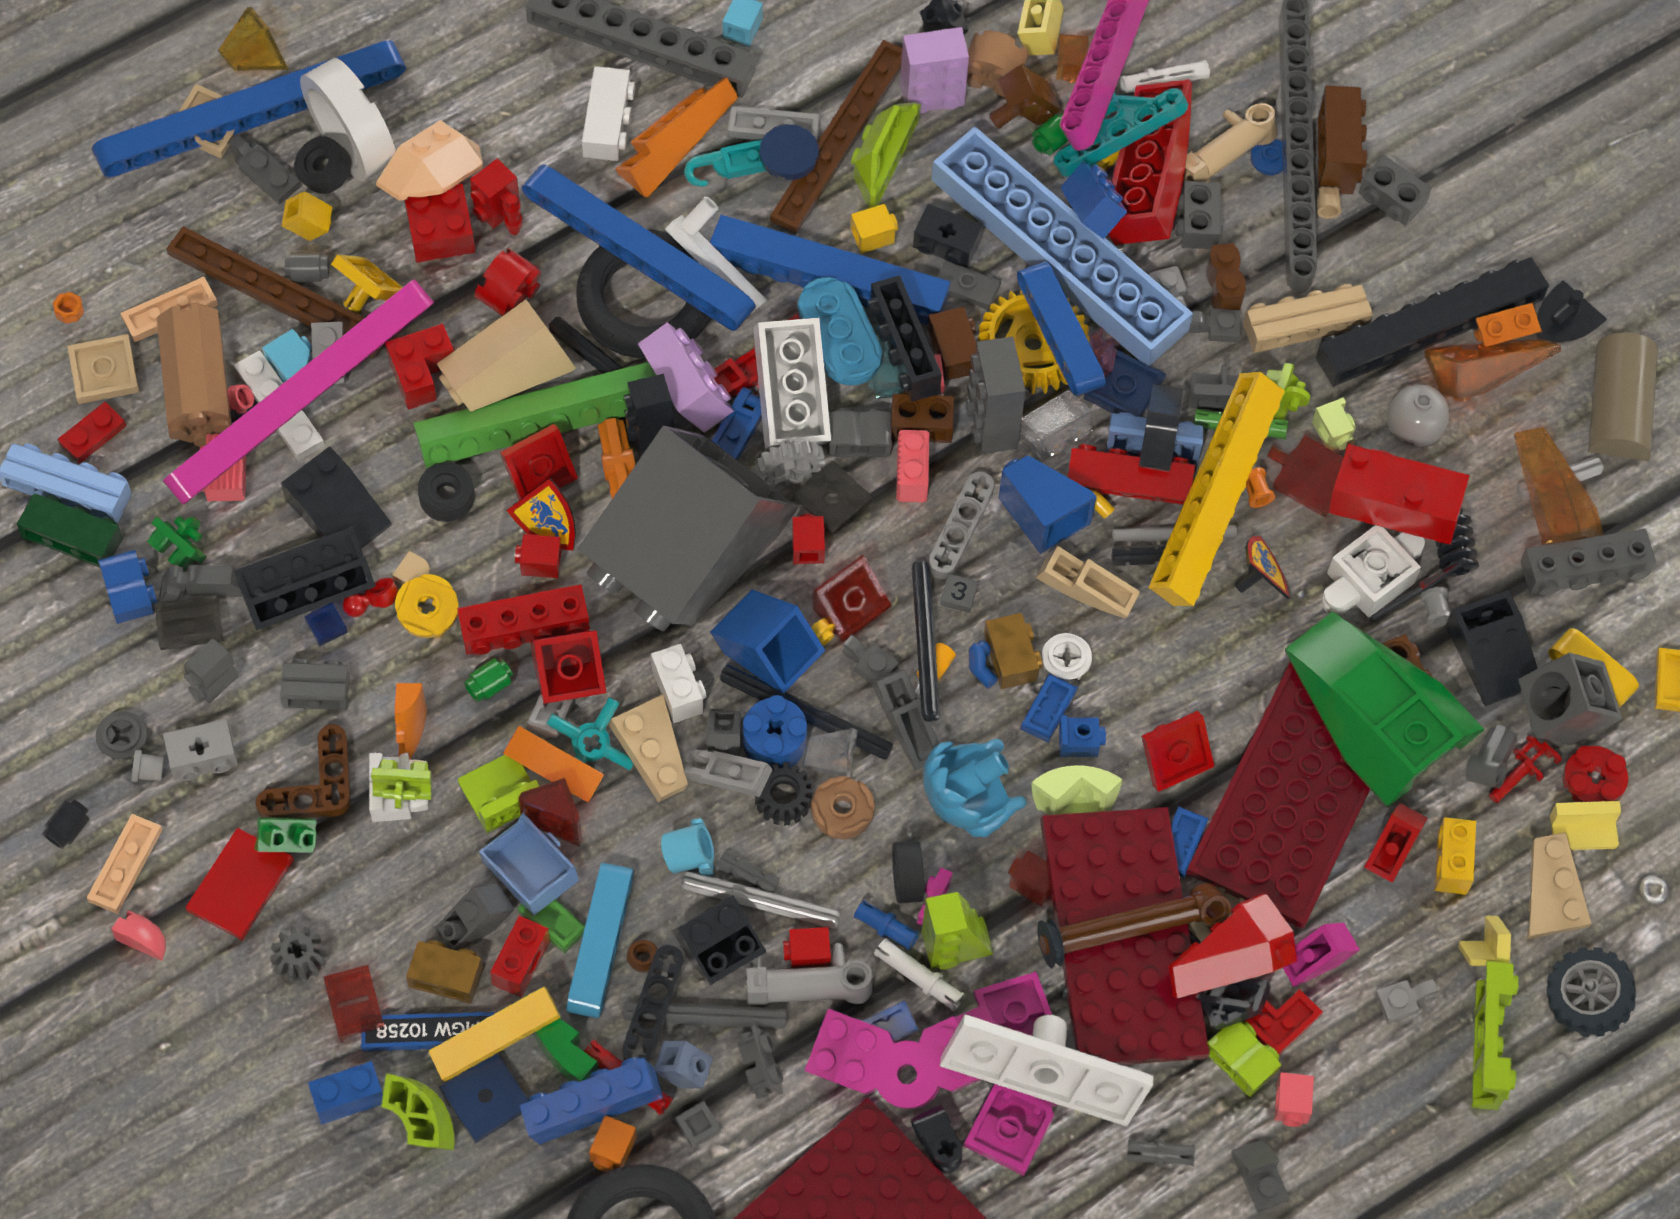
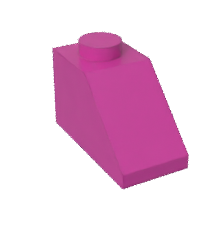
(1321, 952)

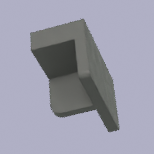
(1212, 390)

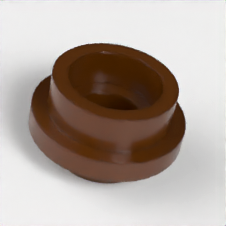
(637, 948)

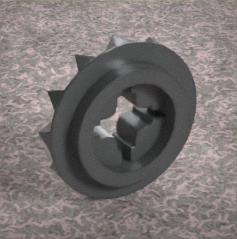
(123, 722)

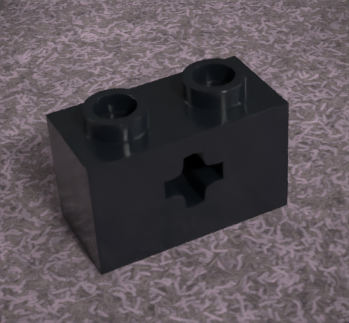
(947, 236)

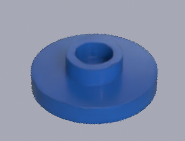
(1268, 158)

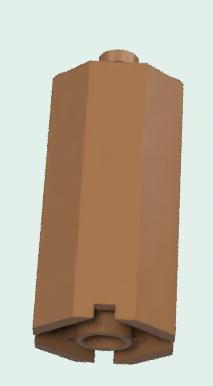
(193, 373)

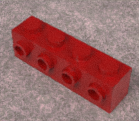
(1121, 476)
(522, 618)

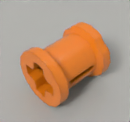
(1258, 489)

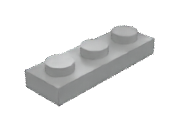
(756, 122)

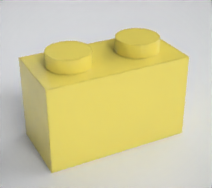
(1040, 26)

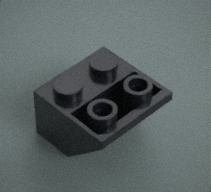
(719, 940)

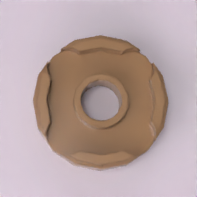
(842, 825)

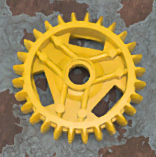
(1024, 328)

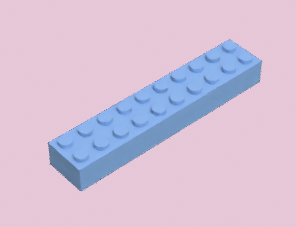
(1046, 229)

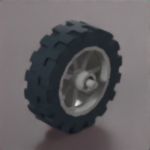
(1591, 1021)

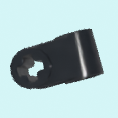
(937, 1134)

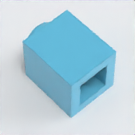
(742, 21)

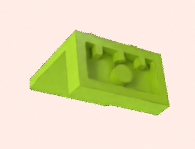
(495, 791)

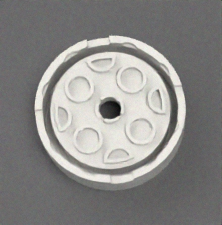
(348, 117)

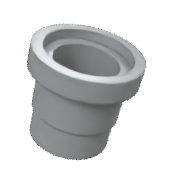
(146, 767)

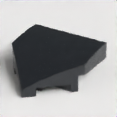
(1234, 1001)

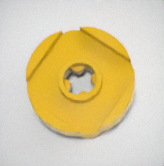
(418, 590)

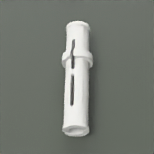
(1196, 71)
(930, 982)

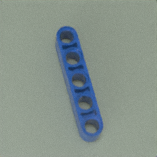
(1061, 329)

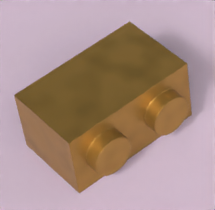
(1012, 650)
(445, 971)

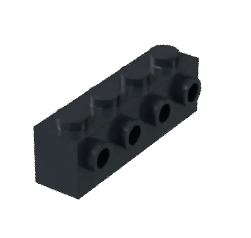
(905, 339)

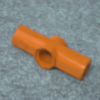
(616, 456)

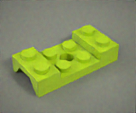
(1492, 1073)

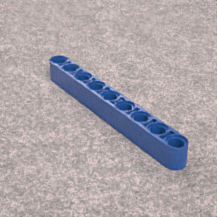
(638, 247)

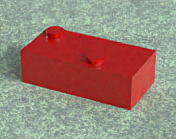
(1399, 494)

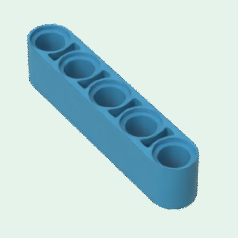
(600, 940)

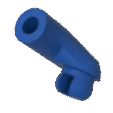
(977, 663)

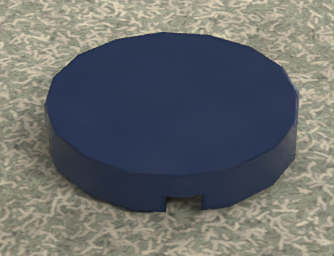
(789, 151)

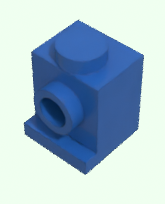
(1075, 745)

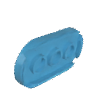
(847, 338)

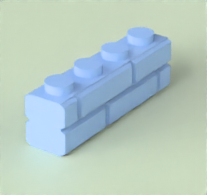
(73, 484)

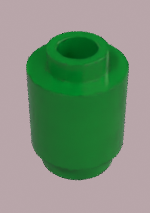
(1049, 136)
(488, 680)

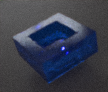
(325, 624)

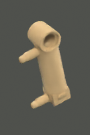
(1255, 129)

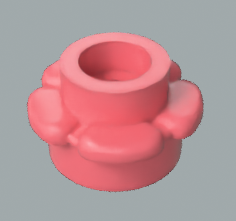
(240, 398)

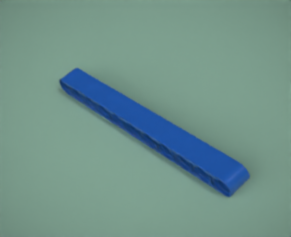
(252, 106)

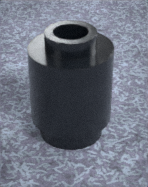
(66, 823)

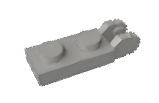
(729, 772)

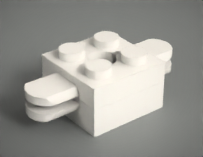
(1372, 571)

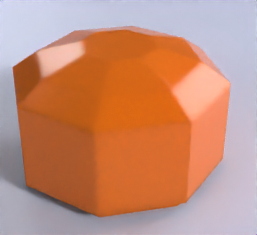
(68, 307)

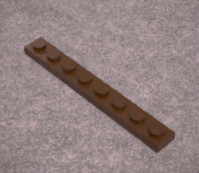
(840, 136)
(258, 282)

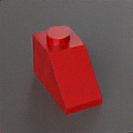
(1396, 842)

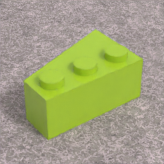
(953, 931)

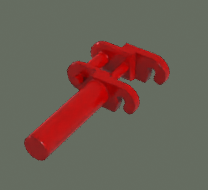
(1525, 767)

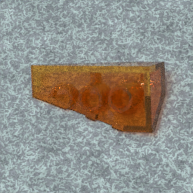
(1475, 372)
(1556, 495)

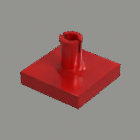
(537, 460)
(1177, 751)

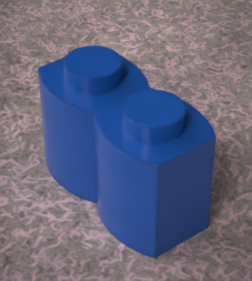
(126, 586)

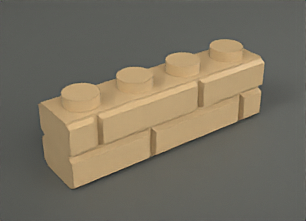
(1306, 318)

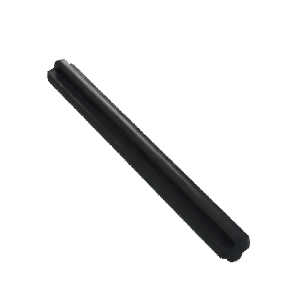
(925, 641)
(813, 714)

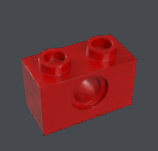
(520, 956)

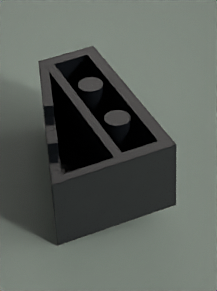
(647, 410)

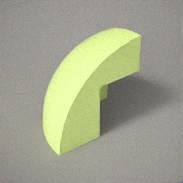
(1075, 790)

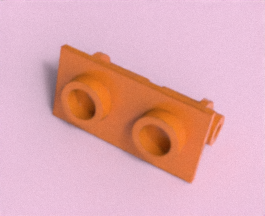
(1507, 325)

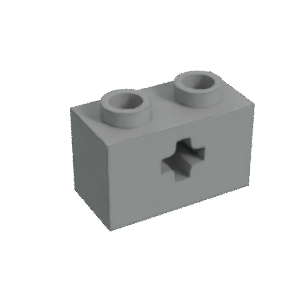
(184, 745)

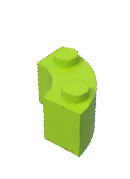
(421, 1112)

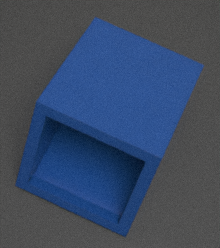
(1044, 502)
(768, 639)

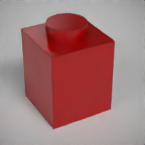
(808, 539)
(539, 556)
(808, 948)

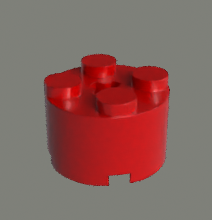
(508, 282)

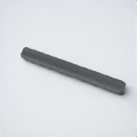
(715, 1015)

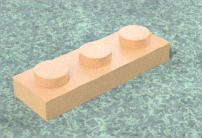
(142, 319)
(124, 863)

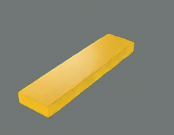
(494, 1034)

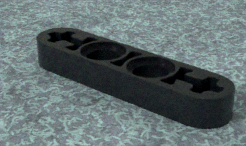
(656, 1007)

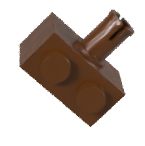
(1026, 96)

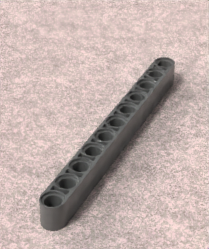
(1294, 152)

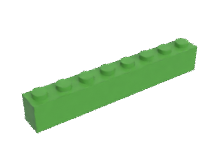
(519, 417)

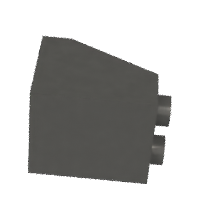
(683, 528)

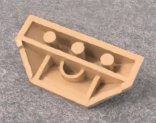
(430, 163)

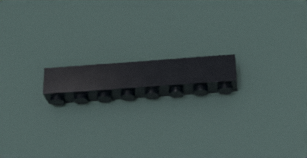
(1429, 321)

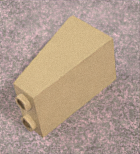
(504, 360)

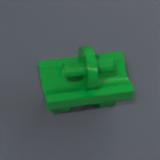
(166, 534)
(285, 835)

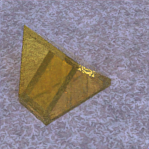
(251, 45)

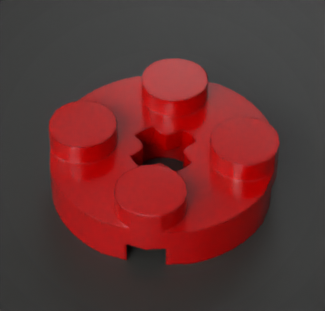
(1599, 759)

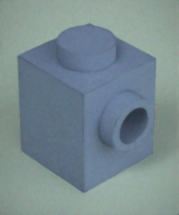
(683, 1064)

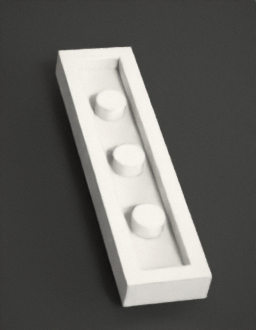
(262, 380)

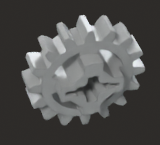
(791, 461)

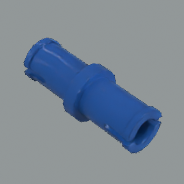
(886, 924)

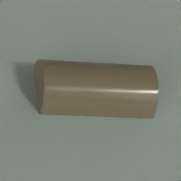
(1623, 396)

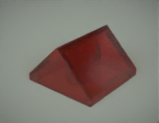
(851, 598)
(553, 811)

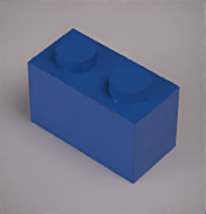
(346, 1092)

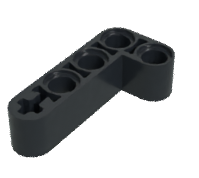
(1161, 427)

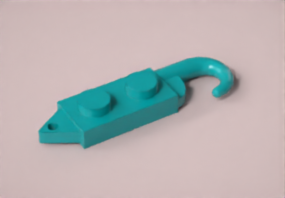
(727, 163)

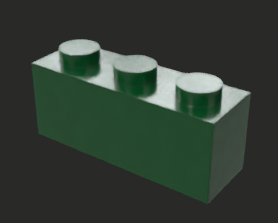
(69, 529)

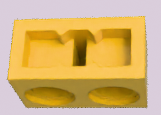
(1455, 856)

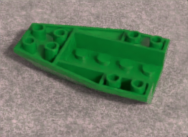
(1378, 706)

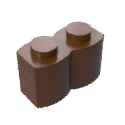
(1226, 277)

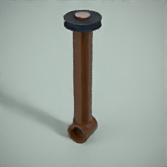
(1131, 923)

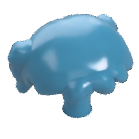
(967, 786)

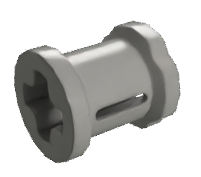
(1436, 606)

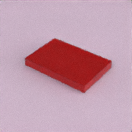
(238, 885)

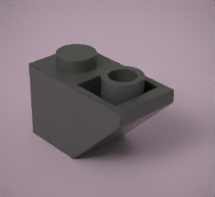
(474, 916)

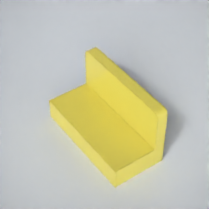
(1587, 824)
(1493, 948)

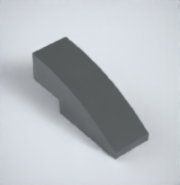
(905, 716)

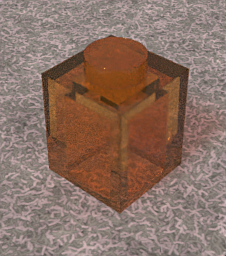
(1070, 56)

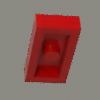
(91, 432)

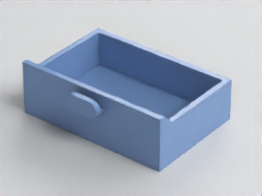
(529, 864)

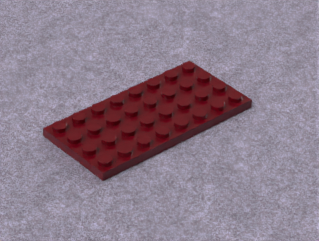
(1283, 810)
(1122, 988)

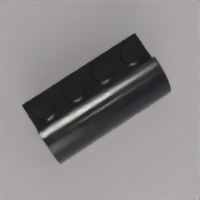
(304, 578)

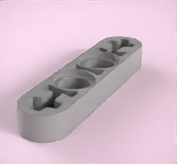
(957, 523)

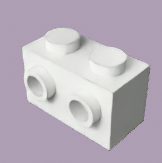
(677, 683)

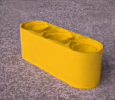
(1575, 642)

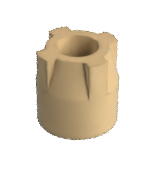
(1328, 202)

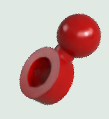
(380, 596)

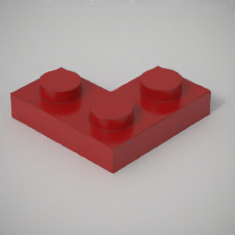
(1287, 1024)

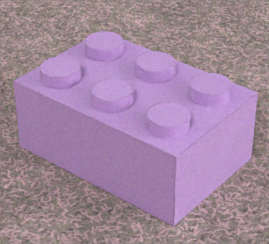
(934, 69)
(687, 376)

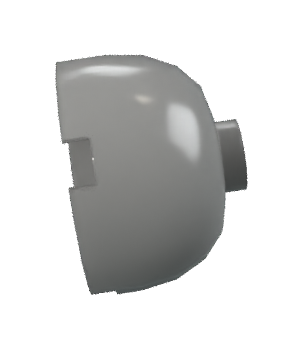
(1418, 415)

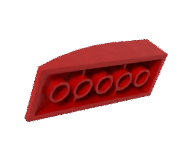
(1152, 173)

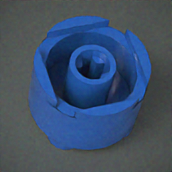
(775, 717)

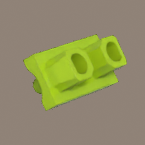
(1294, 390)
(401, 783)

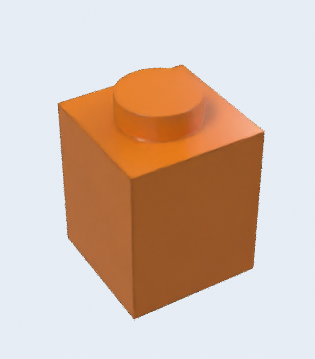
(612, 1144)

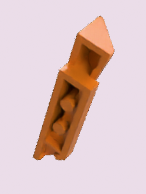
(674, 135)

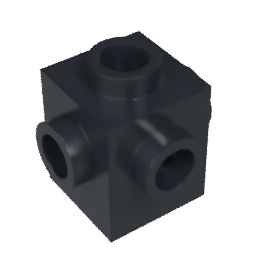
(943, 15)

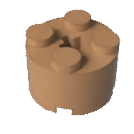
(992, 58)

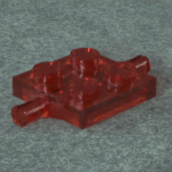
(1308, 474)

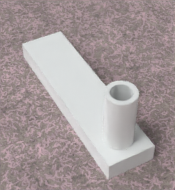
(687, 235)

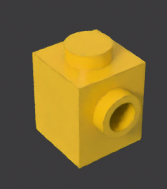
(307, 216)
(873, 228)

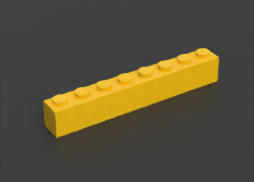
(1216, 489)

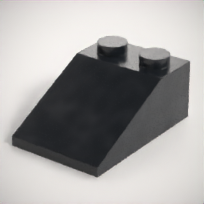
(334, 498)

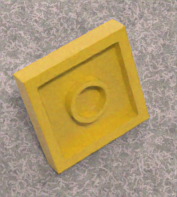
(368, 279)

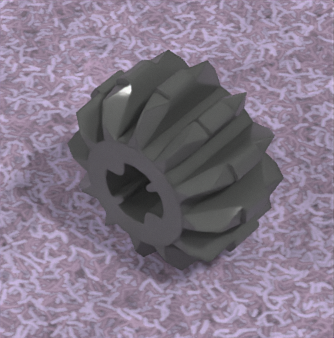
(311, 954)

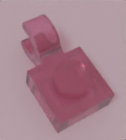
(1103, 351)

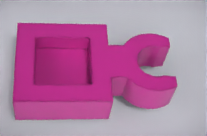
(935, 887)

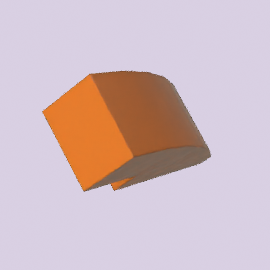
(553, 763)

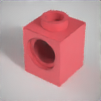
(1294, 1099)

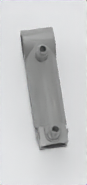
(810, 983)

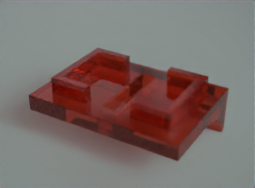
(358, 1016)

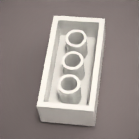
(792, 381)

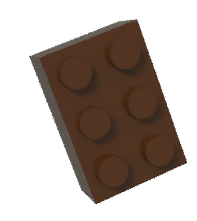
(1341, 138)

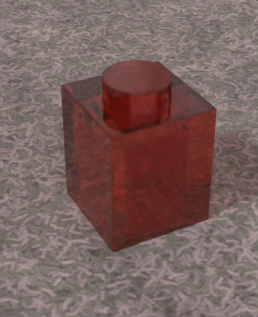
(1030, 878)

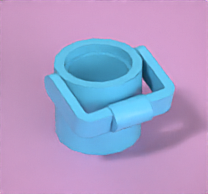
(689, 849)

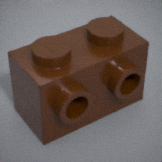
(954, 339)

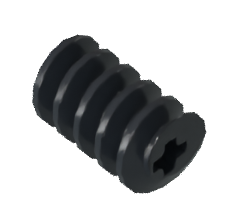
(1460, 549)

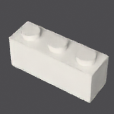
(607, 113)

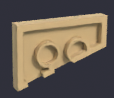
(652, 746)
(1556, 892)

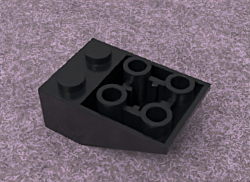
(1492, 645)

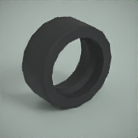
(908, 871)

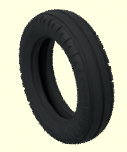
(608, 328)
(641, 1181)

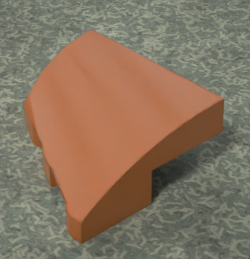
(409, 716)

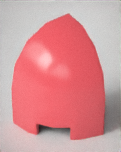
(140, 934)

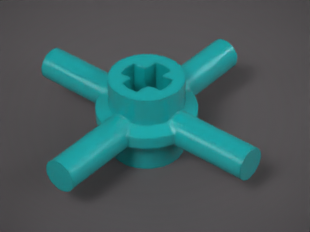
(578, 734)

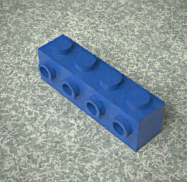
(588, 1101)

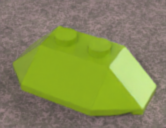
(883, 149)

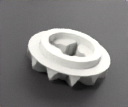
(1077, 649)

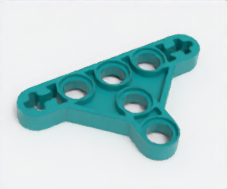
(1129, 116)

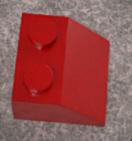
(568, 666)

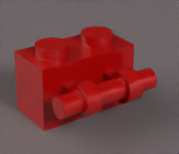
(497, 197)

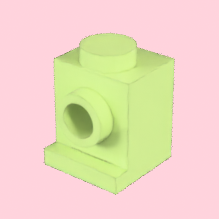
(1334, 425)

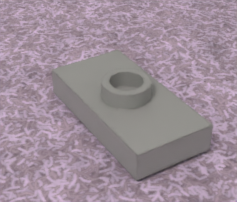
(541, 713)

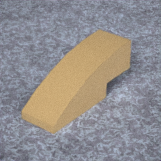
(1087, 583)

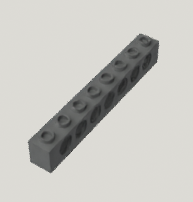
(650, 48)

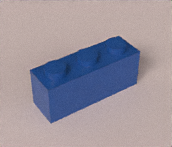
(1094, 198)

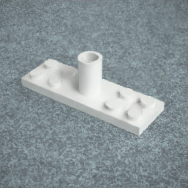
(1046, 1068)

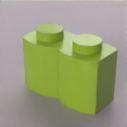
(1244, 1057)

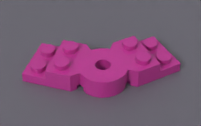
(870, 1060)
(1012, 1121)

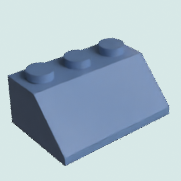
(1128, 431)

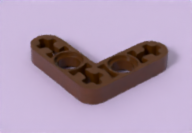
(320, 794)

